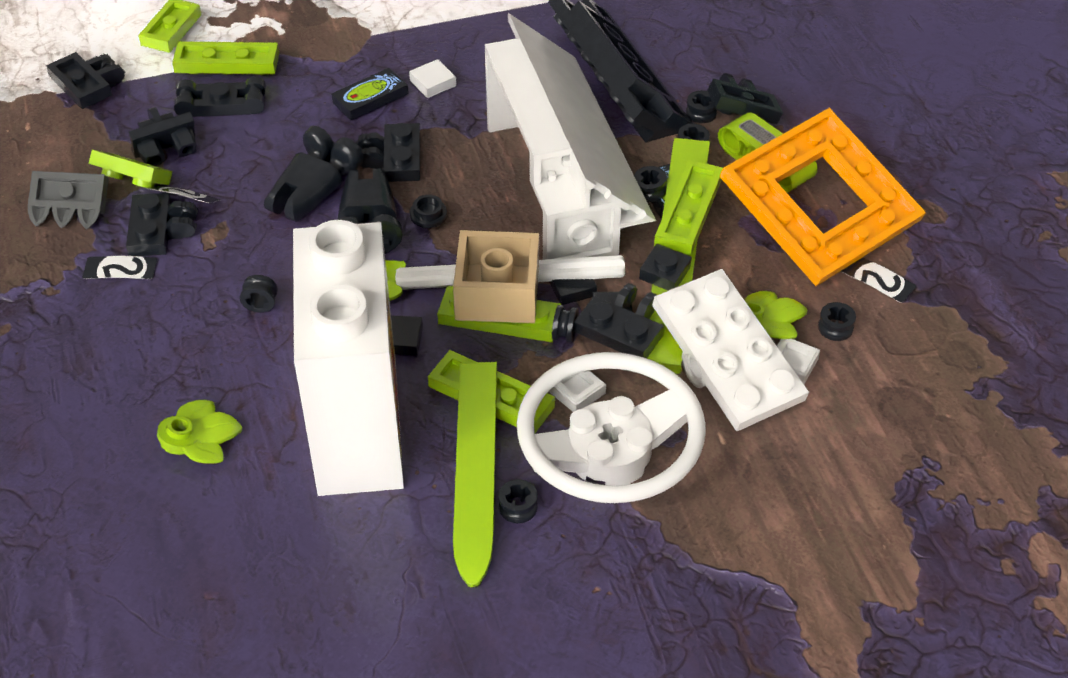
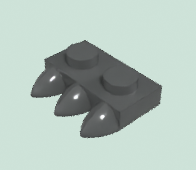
(65, 195)

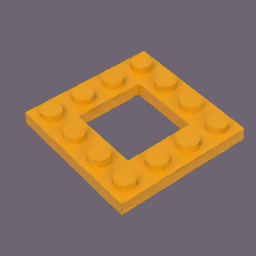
(821, 255)

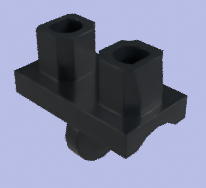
(161, 133)

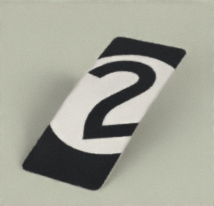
(188, 193)
(120, 267)
(880, 279)

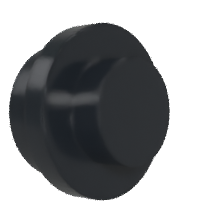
(428, 211)

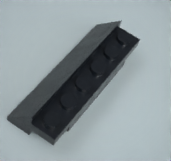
(620, 69)

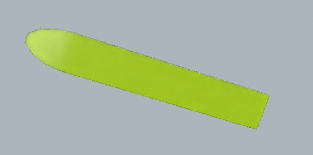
(475, 471)

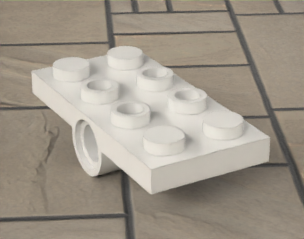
(729, 350)

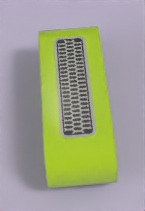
(752, 132)

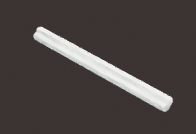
(549, 269)

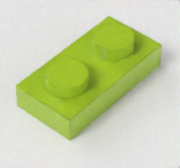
(169, 25)
(118, 166)

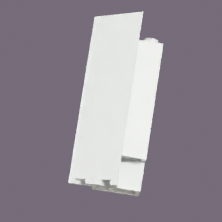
(573, 152)

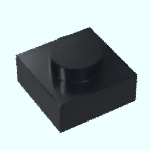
(665, 267)

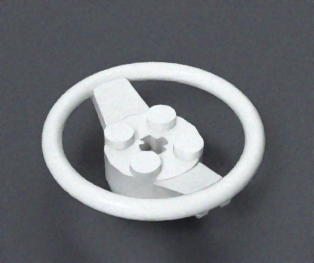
(612, 437)

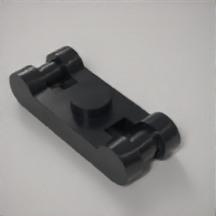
(220, 98)

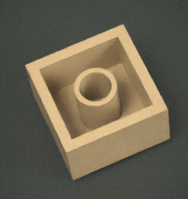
(496, 276)

